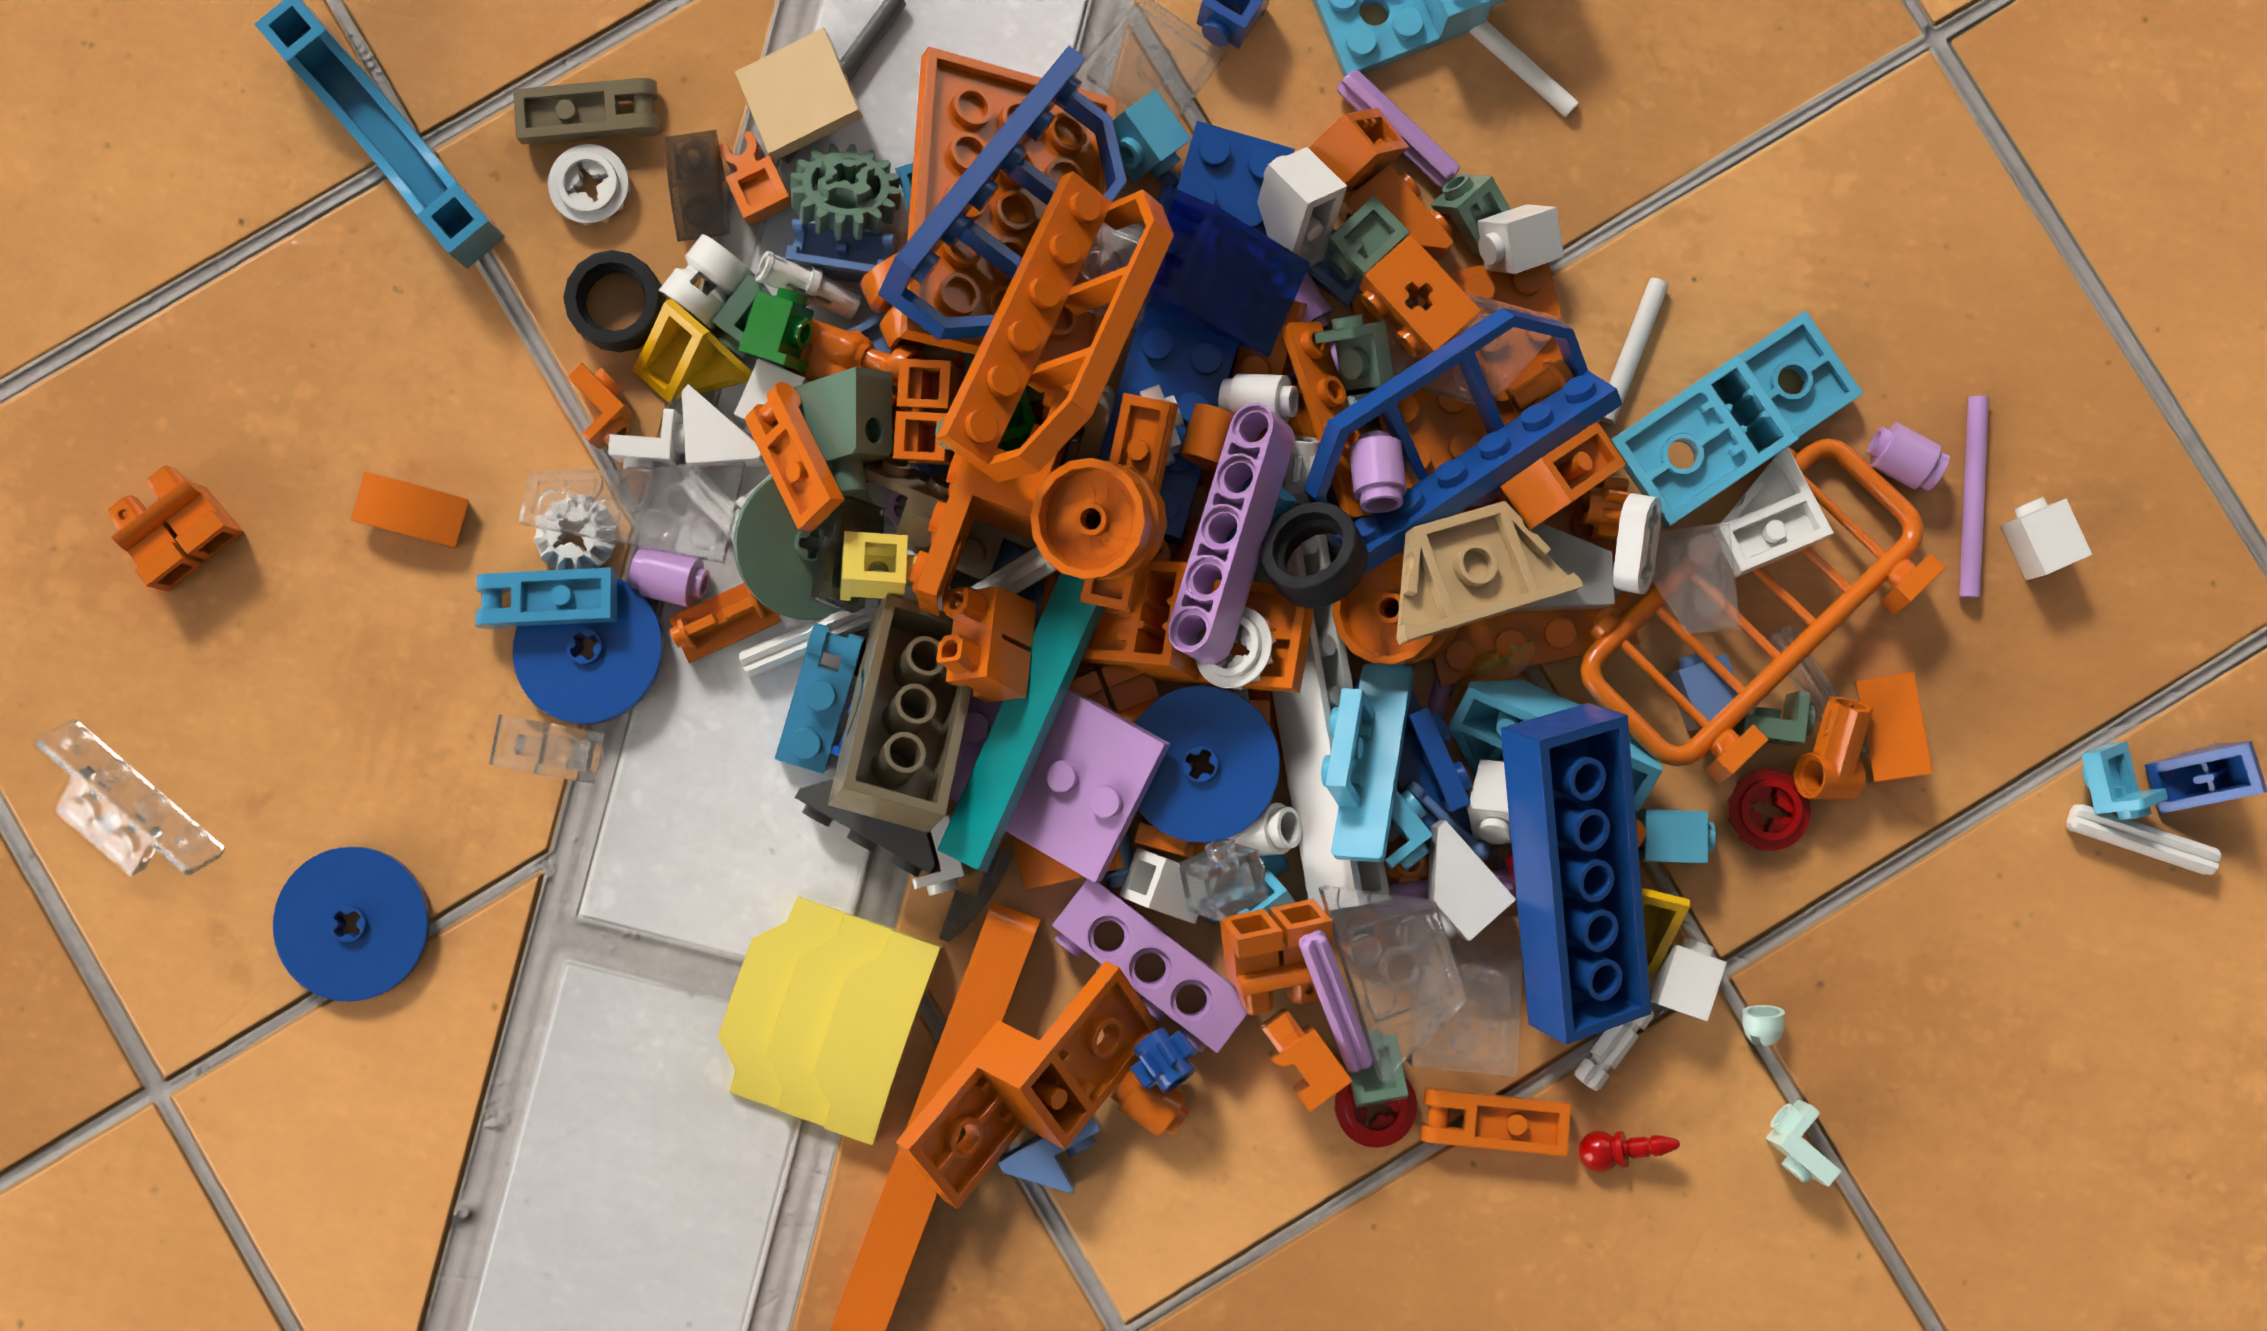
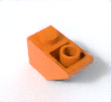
(1401, 198)

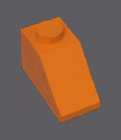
(1563, 475)

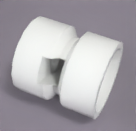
(715, 266)

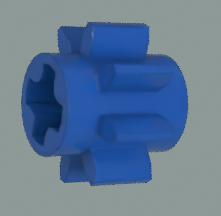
(1163, 1060)

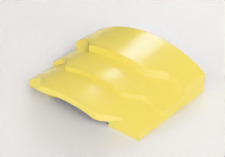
(826, 1016)

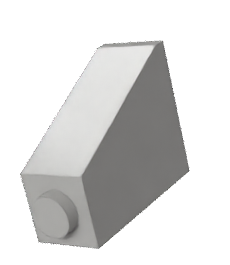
(1587, 561)

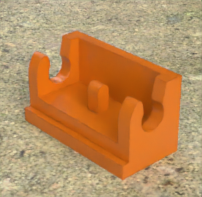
(1896, 727)

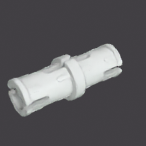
(811, 282)

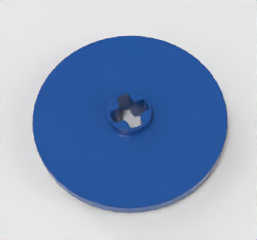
(599, 687)
(1241, 750)
(311, 923)

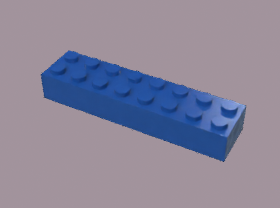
(1182, 358)

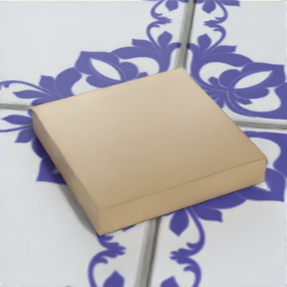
(798, 94)

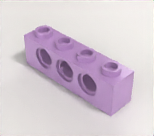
(1203, 1028)

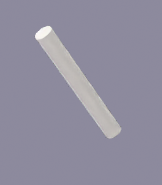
(1525, 68)
(1636, 341)

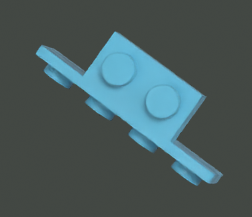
(1366, 759)

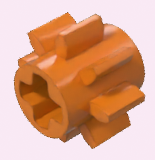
(1603, 507)

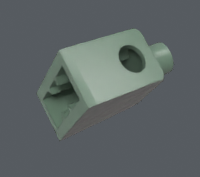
(850, 422)

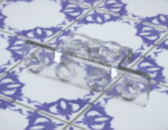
(121, 808)

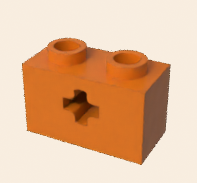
(1359, 146)
(1412, 273)

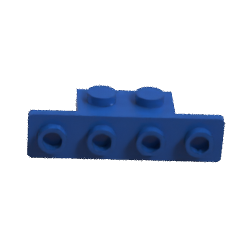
(1430, 765)

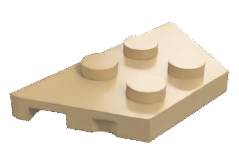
(1473, 571)

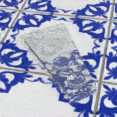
(657, 509)

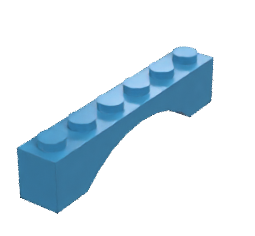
(380, 130)

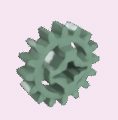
(845, 191)

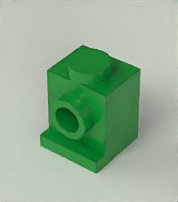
(779, 328)

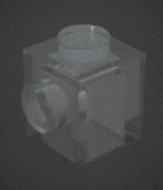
(1223, 879)

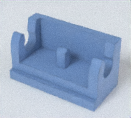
(843, 258)

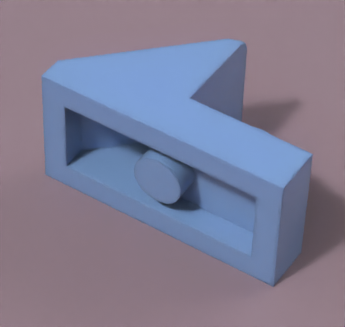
(1040, 1159)

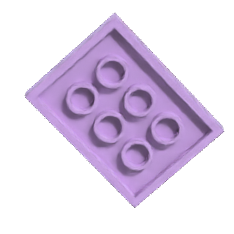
(1081, 784)

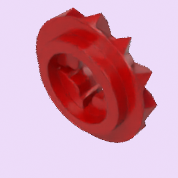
(1780, 830)
(1383, 1128)

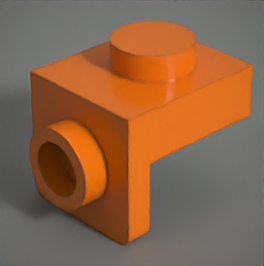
(603, 393)

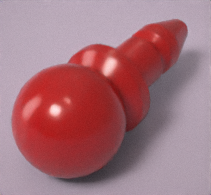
(1602, 1151)

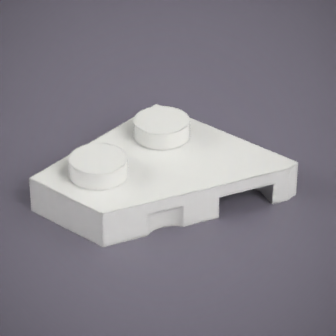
(1775, 517)

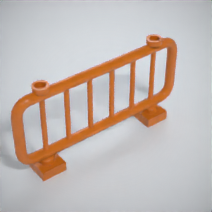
(1718, 733)

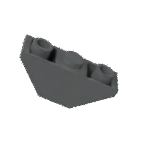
(912, 847)

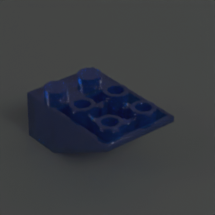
(1224, 275)

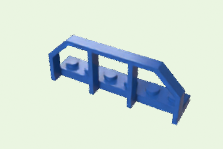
(977, 186)
(1485, 465)

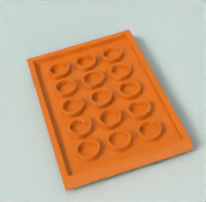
(957, 116)

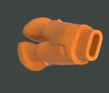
(838, 350)

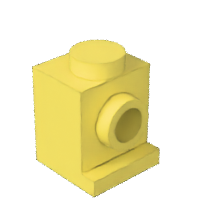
(871, 552)

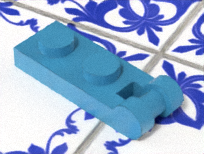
(547, 597)
(819, 700)

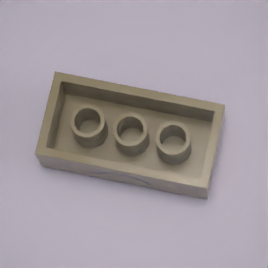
(901, 722)

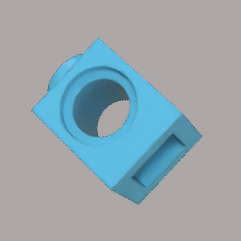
(1676, 836)

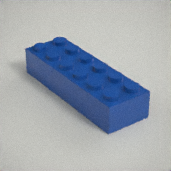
(1577, 871)

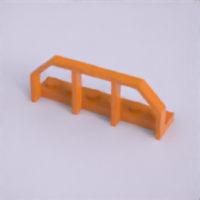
(1028, 315)

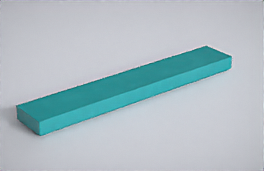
(1021, 728)

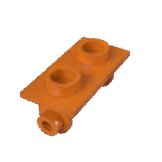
(720, 622)

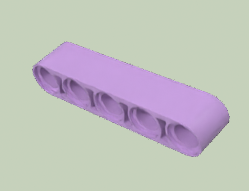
(1225, 509)

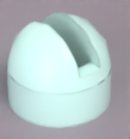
(1763, 1024)

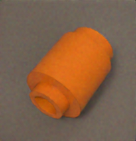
(1150, 1107)

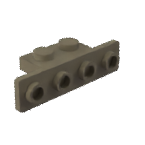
(923, 494)

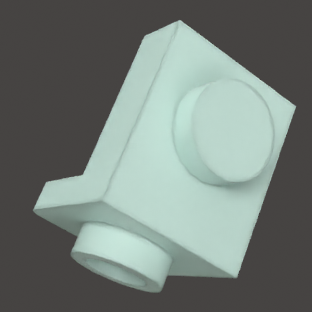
(1801, 1157)

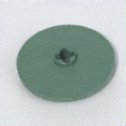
(771, 558)

